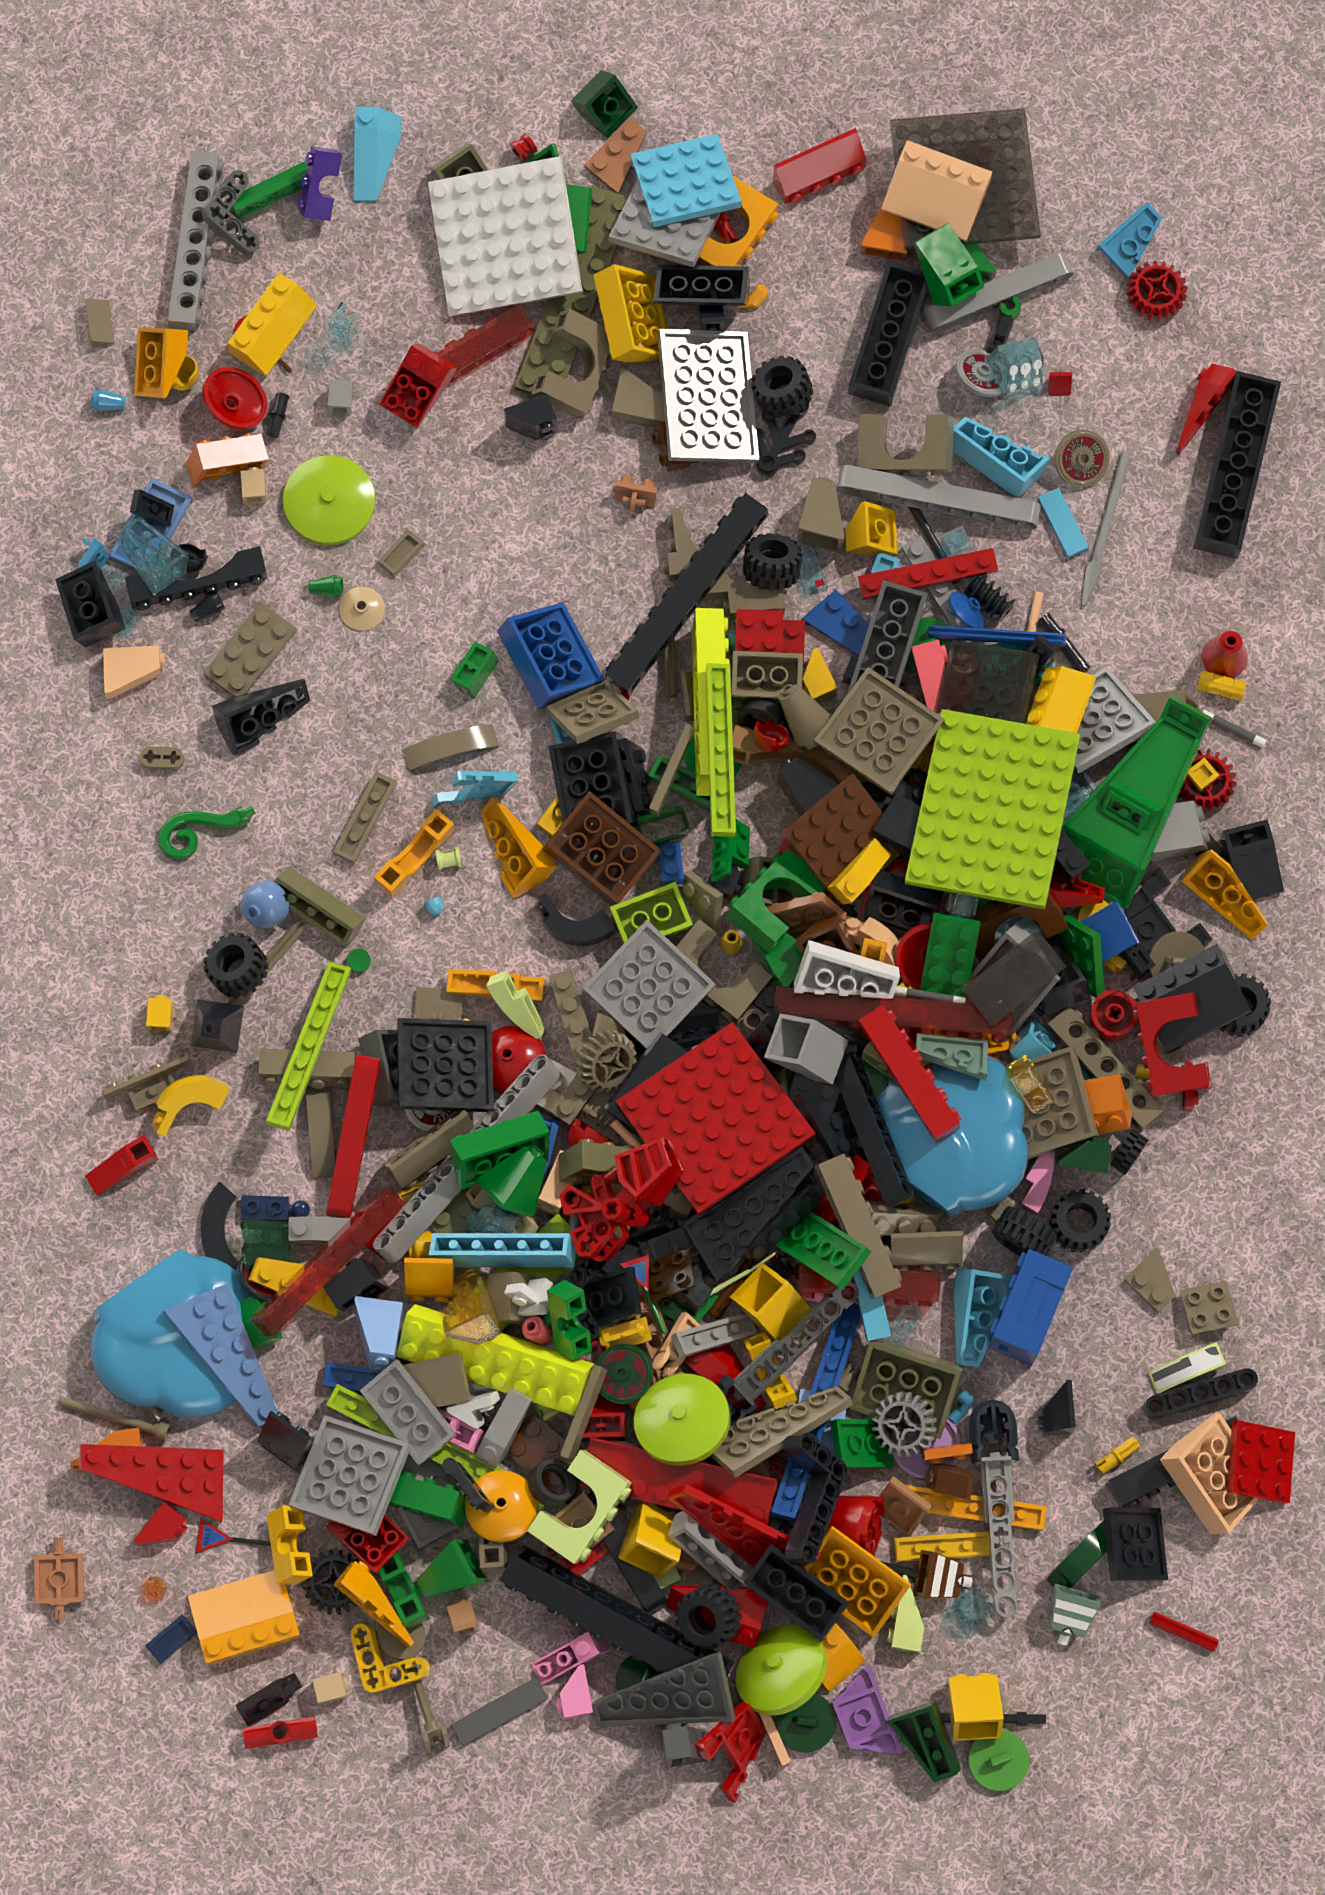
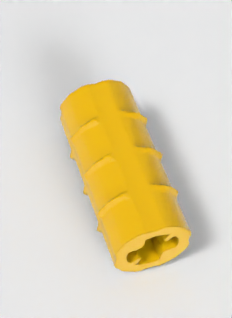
(1221, 685)

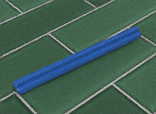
(993, 635)

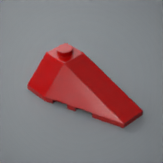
(1077, 894)
(752, 1610)

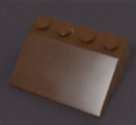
(601, 849)

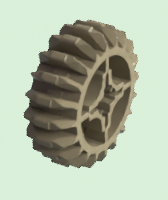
(606, 1061)

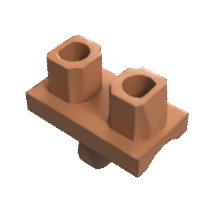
(635, 494)

